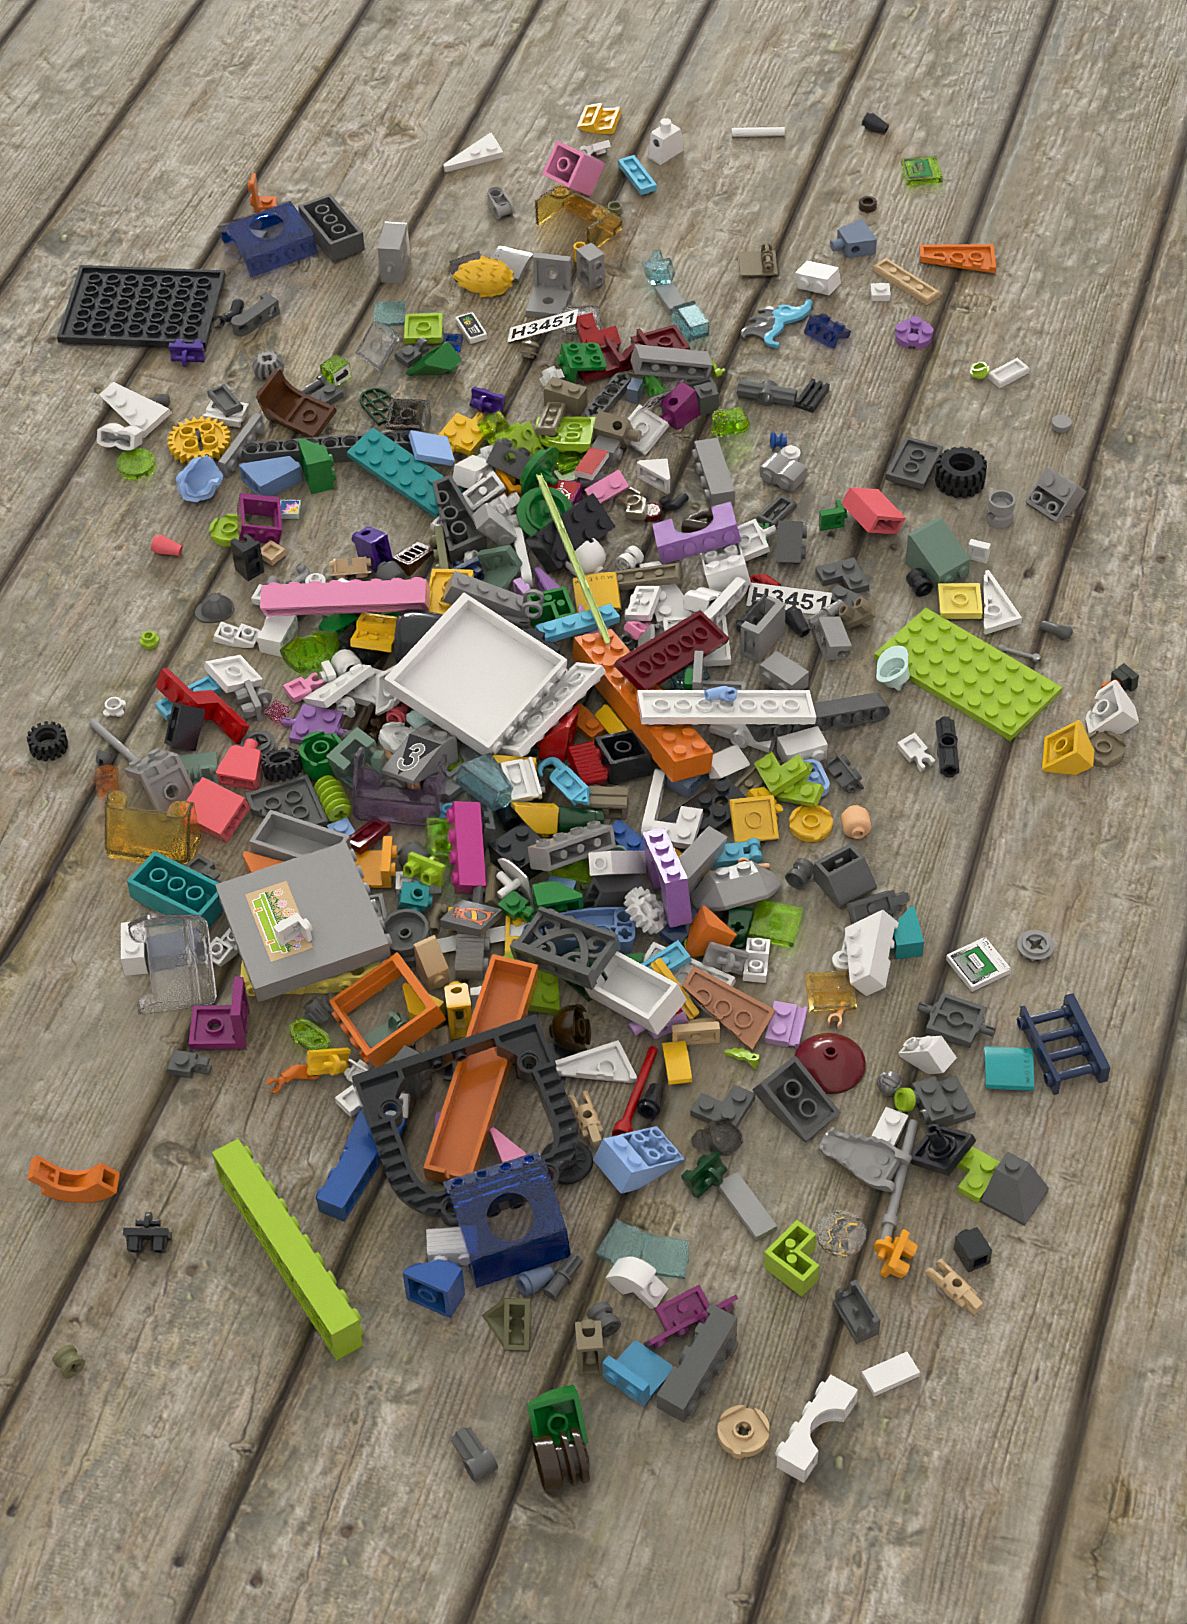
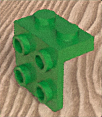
(579, 357)

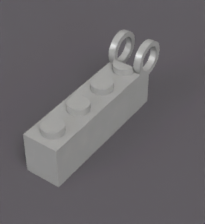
(493, 597)

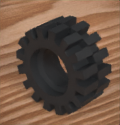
(45, 732)
(281, 764)

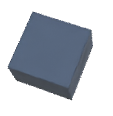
(635, 390)

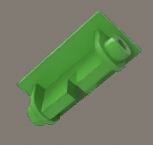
(653, 385)

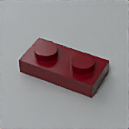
(368, 835)

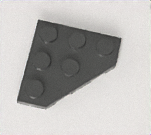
(291, 798)

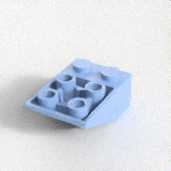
(636, 1158)

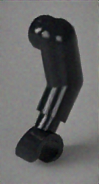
(236, 308)

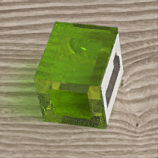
(336, 370)

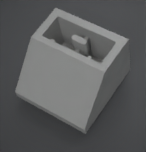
(1055, 495)

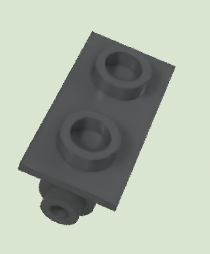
(753, 614)
(838, 766)

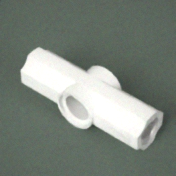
(741, 736)

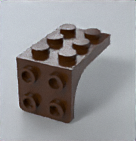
(293, 408)

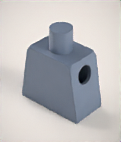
(855, 240)

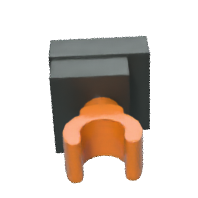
(1125, 676)

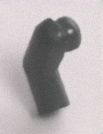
(163, 399)
(1060, 631)

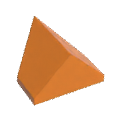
(707, 928)

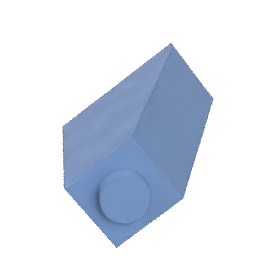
(271, 475)

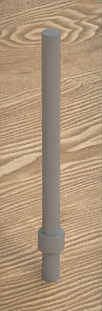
(130, 756)
(890, 1219)

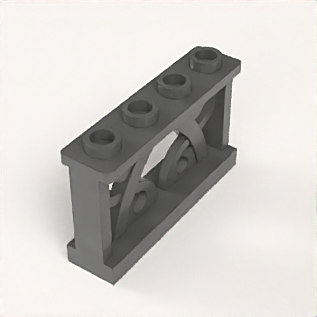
(563, 928)

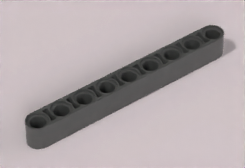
(335, 445)

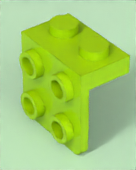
(522, 436)

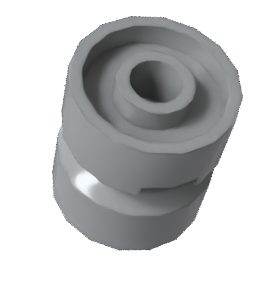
(1000, 509)

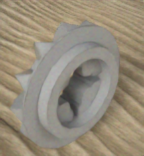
(1034, 938)

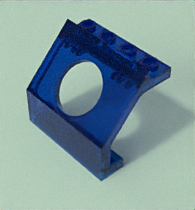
(271, 253)
(495, 1258)

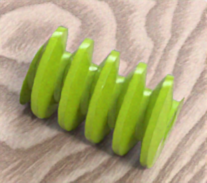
(333, 798)

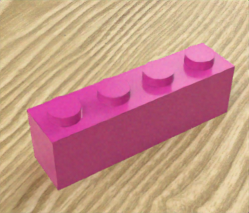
(466, 846)

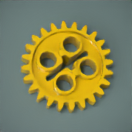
(184, 443)

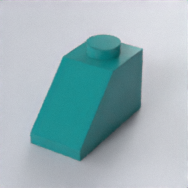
(908, 936)

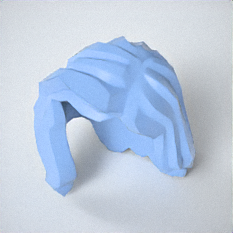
(199, 479)

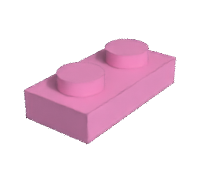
(608, 487)

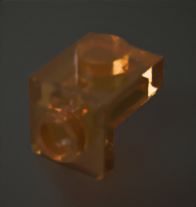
(106, 779)

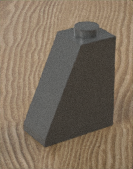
(611, 890)

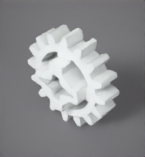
(504, 504)
(645, 910)

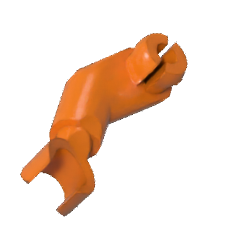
(296, 1071)

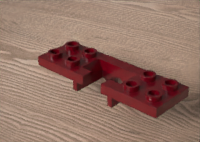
(663, 337)

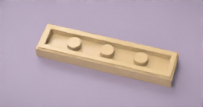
(906, 281)

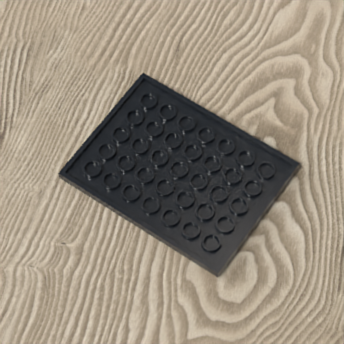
(141, 306)

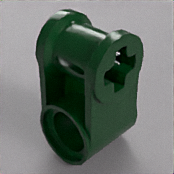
(740, 922)

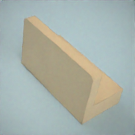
(697, 1031)

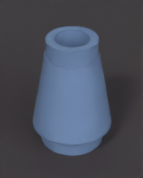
(533, 1280)

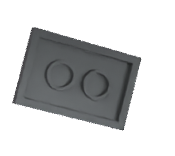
(914, 463)

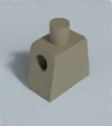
(615, 428)

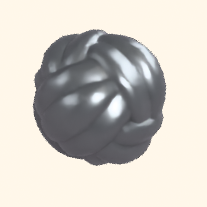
(889, 1083)

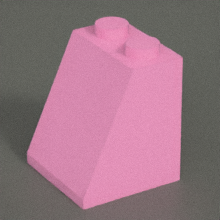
(573, 168)

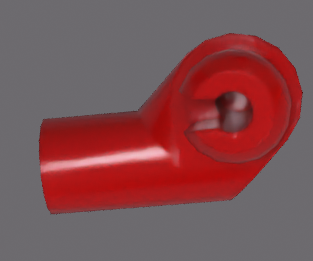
(764, 579)

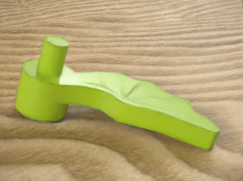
(717, 372)
(742, 1054)

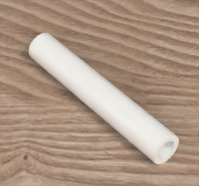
(758, 132)

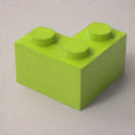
(790, 1259)

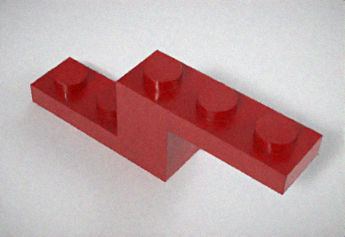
(213, 705)

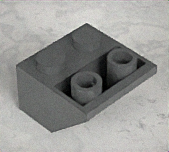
(844, 875)

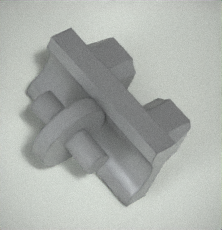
(255, 700)
(725, 958)

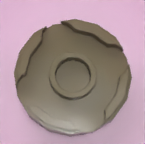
(1108, 748)

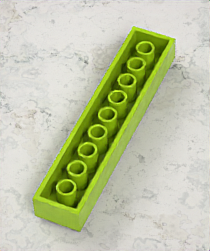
(289, 1249)

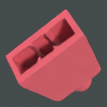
(241, 766)

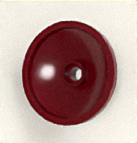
(832, 1072)

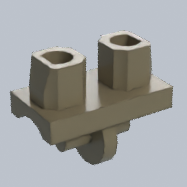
(860, 613)

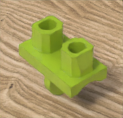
(425, 869)

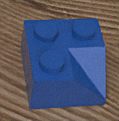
(435, 1286)

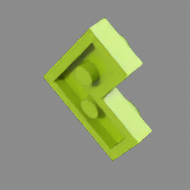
(778, 776)
(802, 792)
(980, 1171)

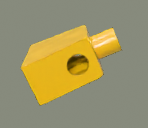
(458, 999)

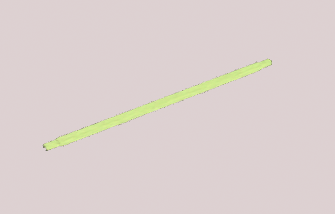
(573, 558)

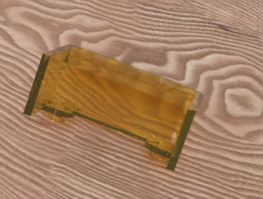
(604, 221)

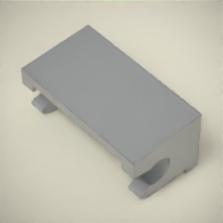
(832, 638)

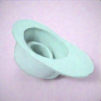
(893, 667)

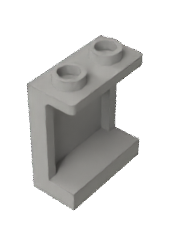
(760, 638)

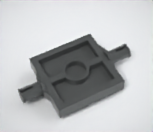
(956, 1019)

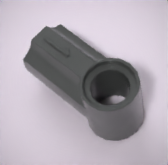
(476, 1459)

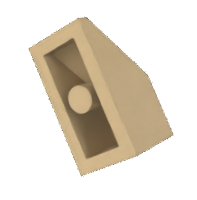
(431, 963)

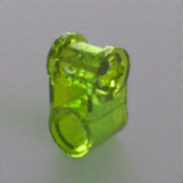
(731, 420)

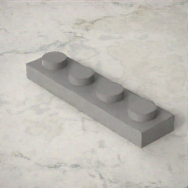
(234, 454)

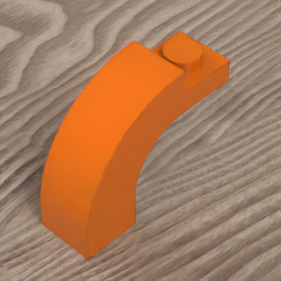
(71, 1185)

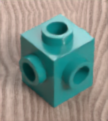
(414, 896)

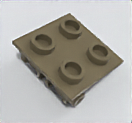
(758, 262)

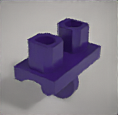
(187, 352)
(486, 400)

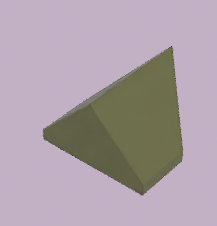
(511, 1322)

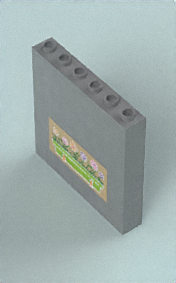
(326, 892)

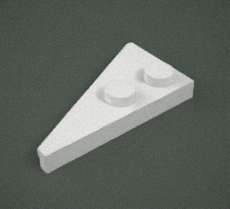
(480, 152)
(997, 608)
(600, 1063)

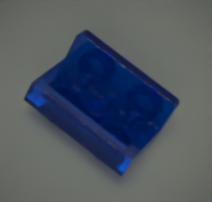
(826, 330)

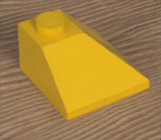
(1068, 750)

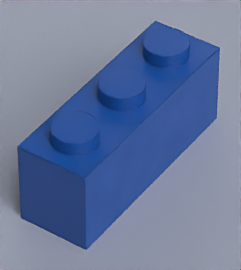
(347, 1181)

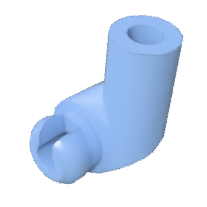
(723, 692)

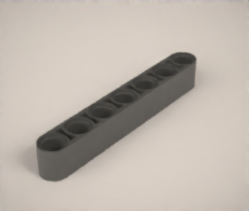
(830, 715)

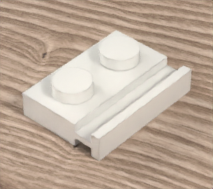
(233, 420)
(523, 779)

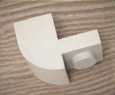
(637, 1276)

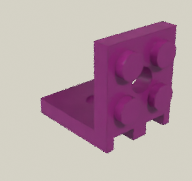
(230, 1017)

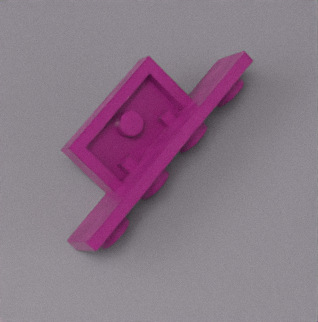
(682, 1311)

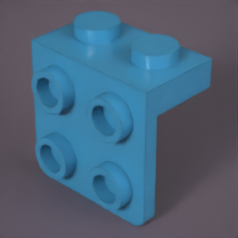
(637, 1372)

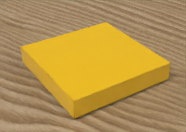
(754, 818)

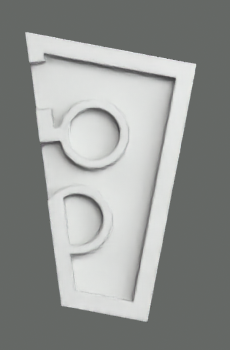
(337, 688)

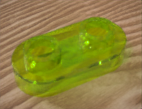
(312, 1036)

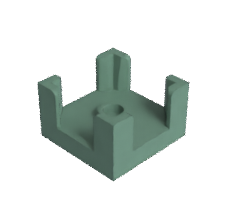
(342, 756)

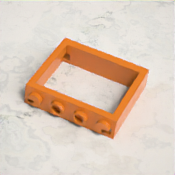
(369, 986)

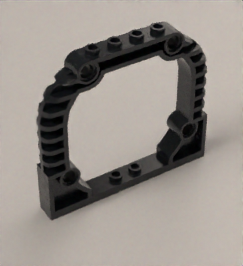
(518, 1042)

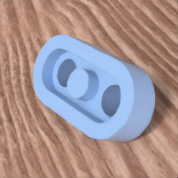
(818, 775)

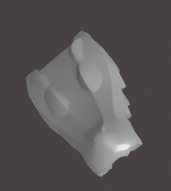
(866, 1157)

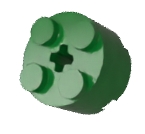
(313, 754)

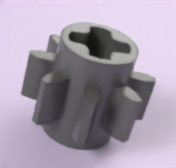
(317, 1010)

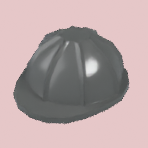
(214, 608)

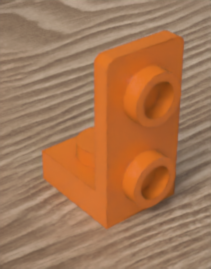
(259, 202)

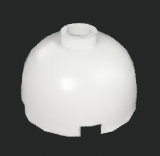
(591, 558)

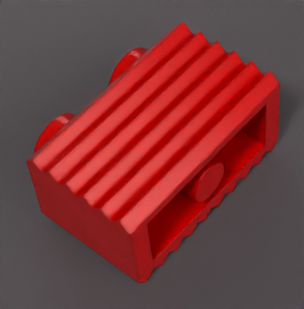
(586, 763)

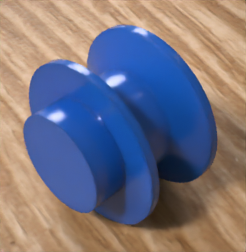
(778, 440)

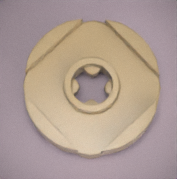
(739, 1445)

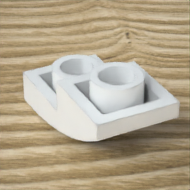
(236, 637)
(224, 948)
(757, 963)

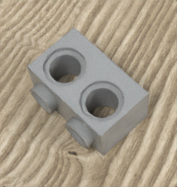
(590, 266)

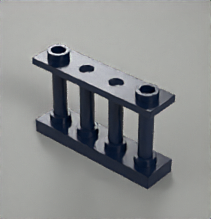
(1079, 1029)

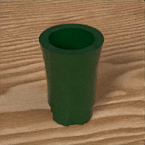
(577, 817)

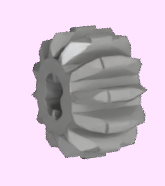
(266, 363)

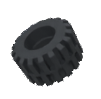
(961, 472)

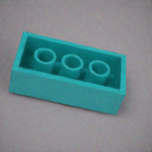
(174, 889)

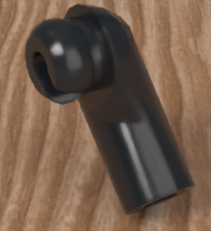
(675, 504)

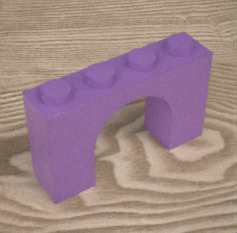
(676, 545)
(668, 874)

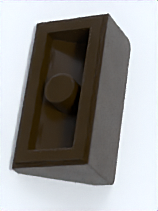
(372, 723)

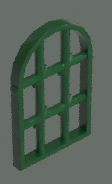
(371, 402)

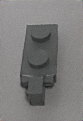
(872, 904)

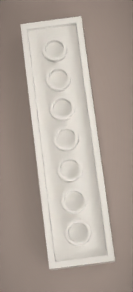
(749, 707)

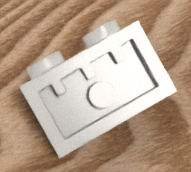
(643, 603)

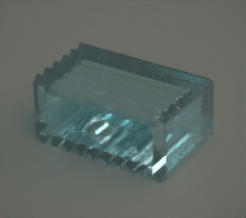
(690, 321)

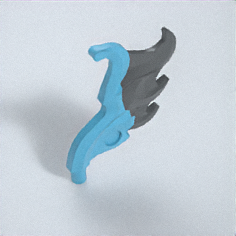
(773, 321)

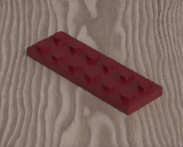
(671, 651)

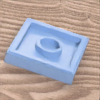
(431, 448)

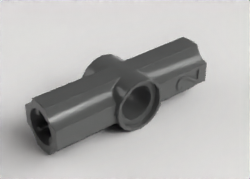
(767, 392)

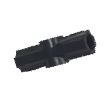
(947, 746)

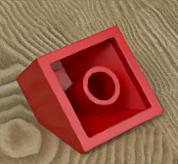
(560, 736)

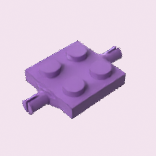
(314, 719)

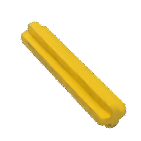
(689, 1007)

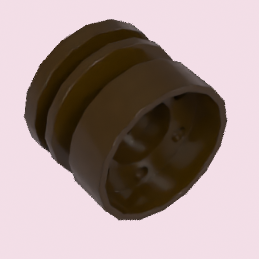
(561, 1460)

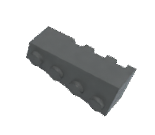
(456, 520)
(699, 1364)

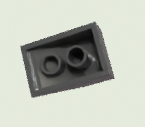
(796, 1099)

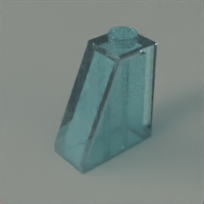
(485, 781)

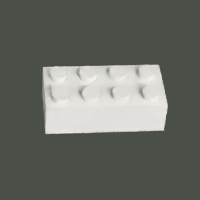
(638, 993)

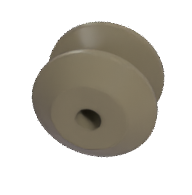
(529, 349)

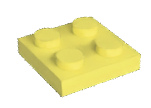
(960, 600)

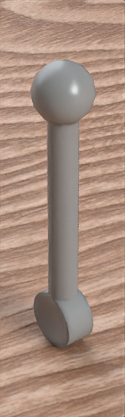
(1035, 657)

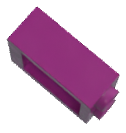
(269, 507)

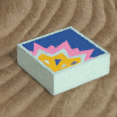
(290, 509)

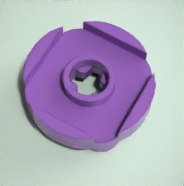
(914, 333)

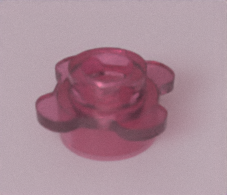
(276, 711)

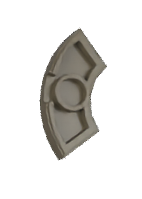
(634, 503)

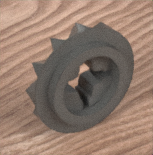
(265, 739)

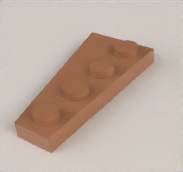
(731, 1007)

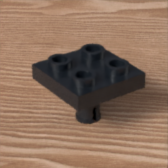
(942, 1149)

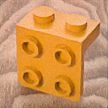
(379, 865)

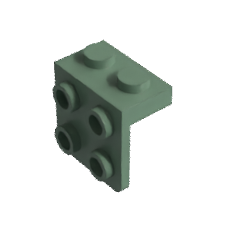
(501, 565)

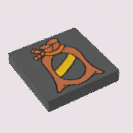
(471, 918)

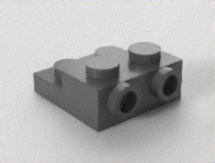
(942, 1101)

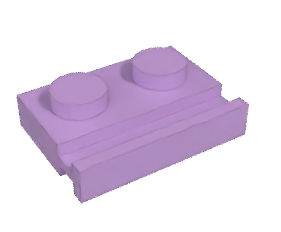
(786, 1025)

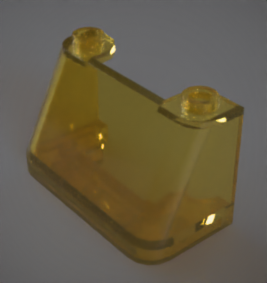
(137, 832)

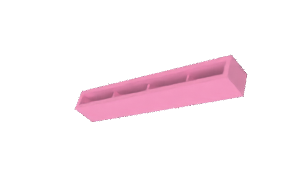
(344, 597)

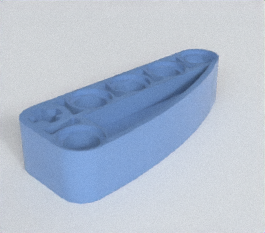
(603, 917)

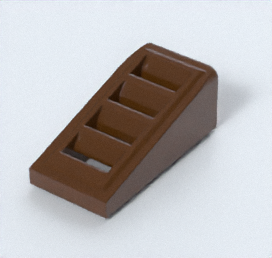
(413, 563)

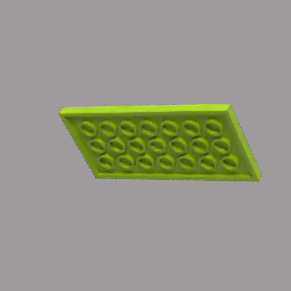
(972, 674)

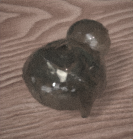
(729, 1136)

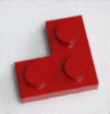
(589, 332)

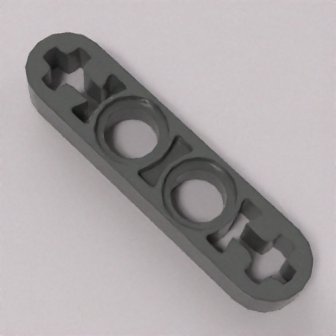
(611, 399)

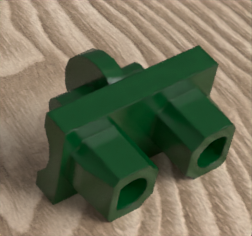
(707, 1173)

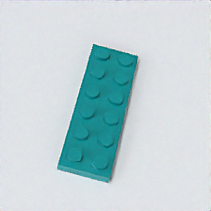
(397, 469)

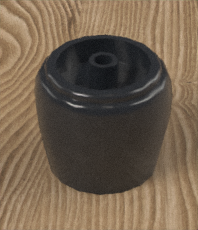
(410, 628)

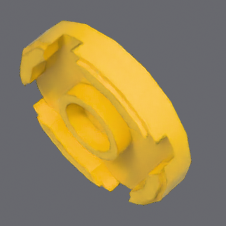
(811, 823)

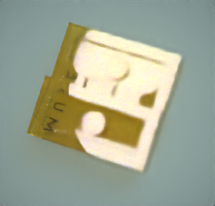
(829, 991)

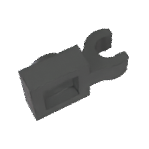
(410, 355)
(203, 866)
(186, 1063)

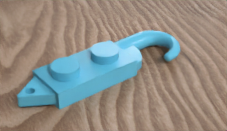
(566, 781)

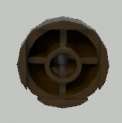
(570, 1028)

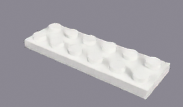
(552, 708)

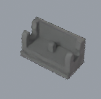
(857, 1312)

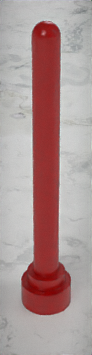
(624, 1125)

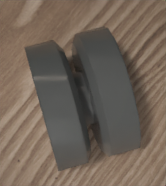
(406, 929)

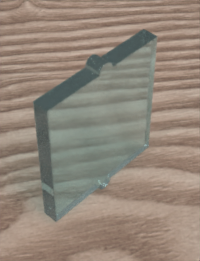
(390, 313)
(622, 1242)
(666, 1255)

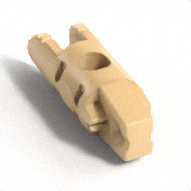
(587, 1119)
(955, 1287)

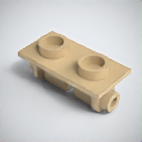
(358, 567)

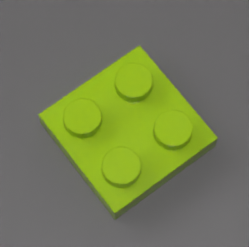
(423, 325)

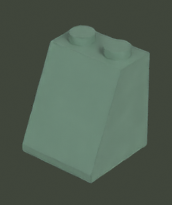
(937, 553)

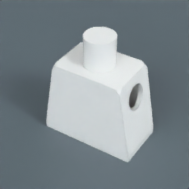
(665, 142)

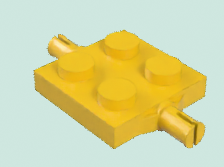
(464, 433)

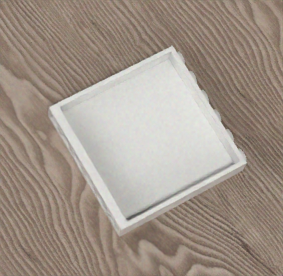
(476, 675)

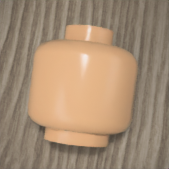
(854, 821)

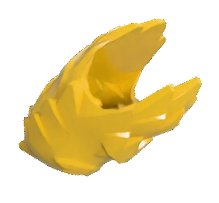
(485, 276)

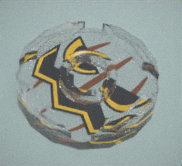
(841, 1234)

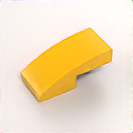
(677, 1062)

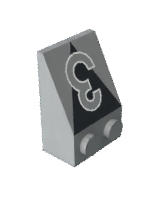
(420, 754)

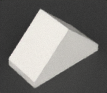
(655, 473)

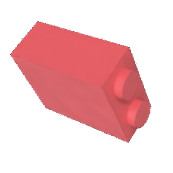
(873, 510)
(218, 809)

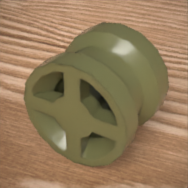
(68, 1361)

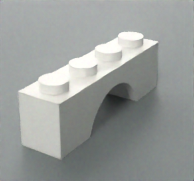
(832, 1403)

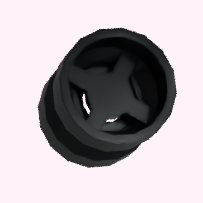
(919, 582)

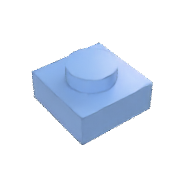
(342, 826)

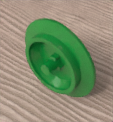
(541, 462)
(534, 512)

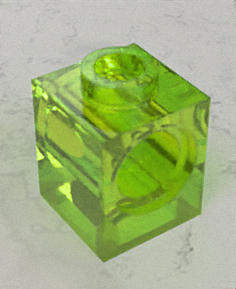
(489, 423)

